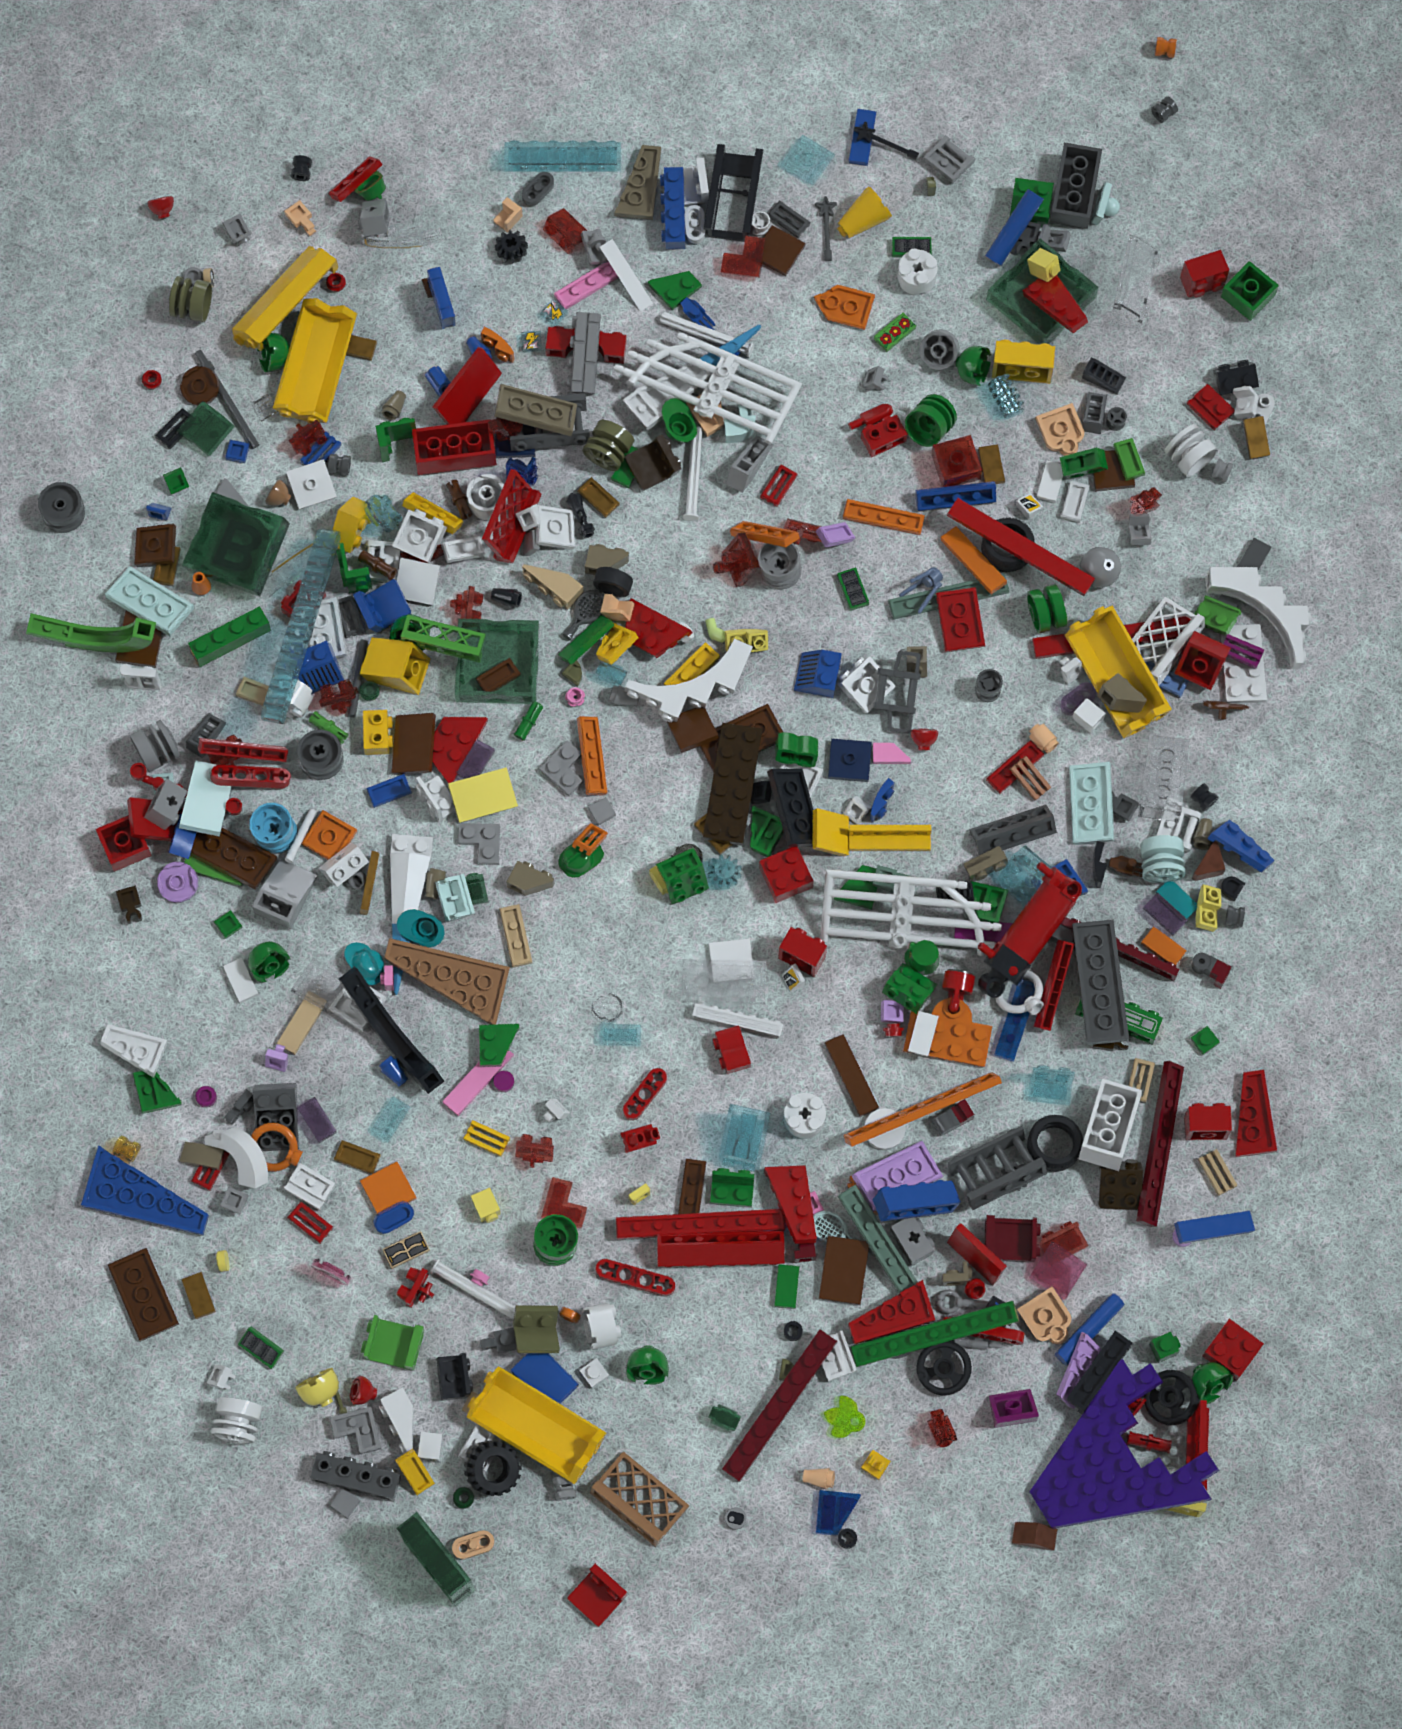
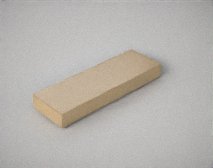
(515, 935)
(299, 1026)

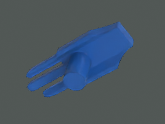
(696, 312)

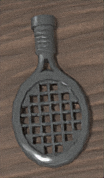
(574, 627)

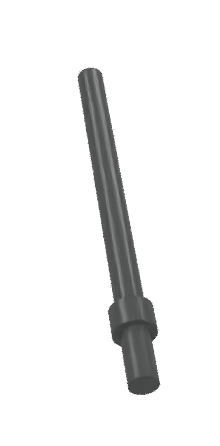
(229, 403)

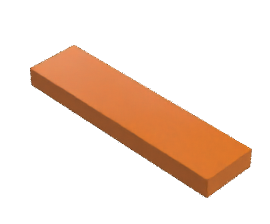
(883, 517)
(765, 533)
(973, 560)
(592, 755)

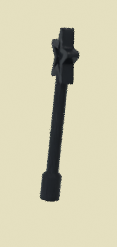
(868, 134)

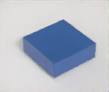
(237, 451)

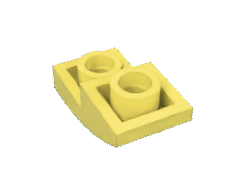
(754, 637)
(1207, 906)

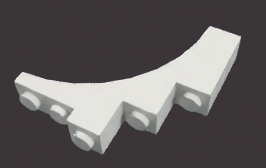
(1268, 600)
(697, 691)

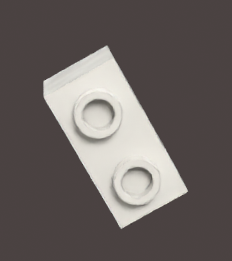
(344, 864)

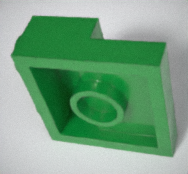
(909, 988)

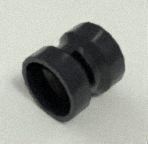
(301, 168)
(1204, 797)

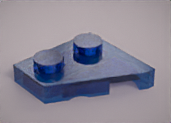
(834, 1511)

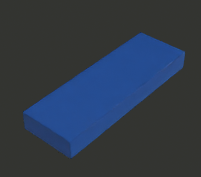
(861, 150)

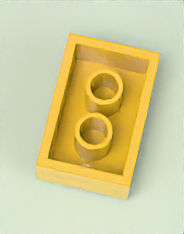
(1023, 361)

